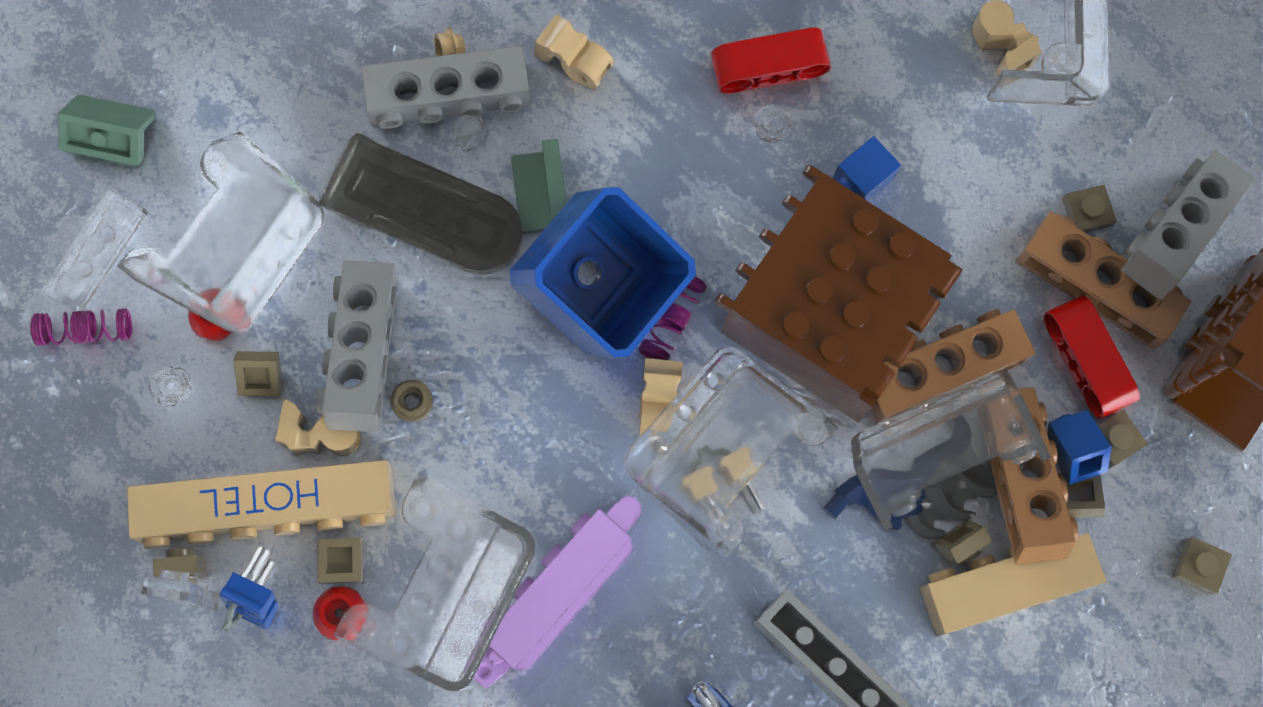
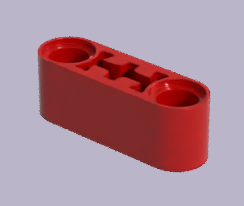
(770, 60)
(1091, 357)

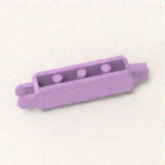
(561, 590)

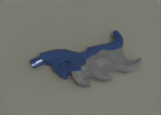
(936, 501)

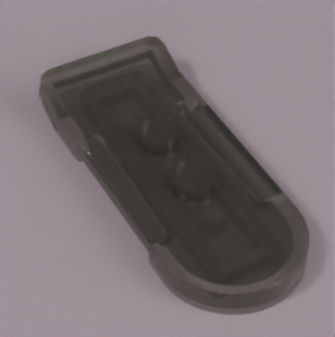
(423, 207)

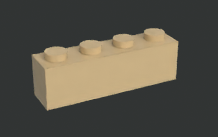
(1003, 588)

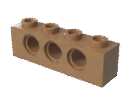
(1113, 302)
(1007, 349)
(1031, 536)

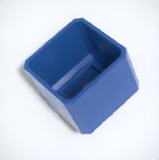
(635, 266)

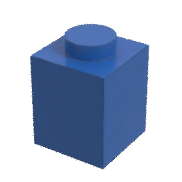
(867, 169)
(1080, 446)

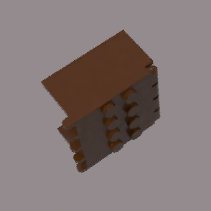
(838, 295)
(1223, 363)

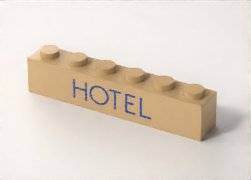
(261, 502)

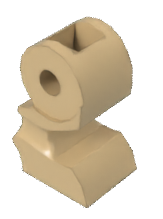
(996, 30)
(580, 58)
(660, 388)
(299, 441)

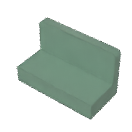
(104, 129)
(539, 186)

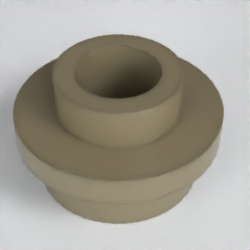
(408, 388)

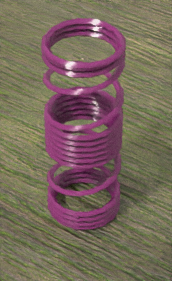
(673, 319)
(82, 327)

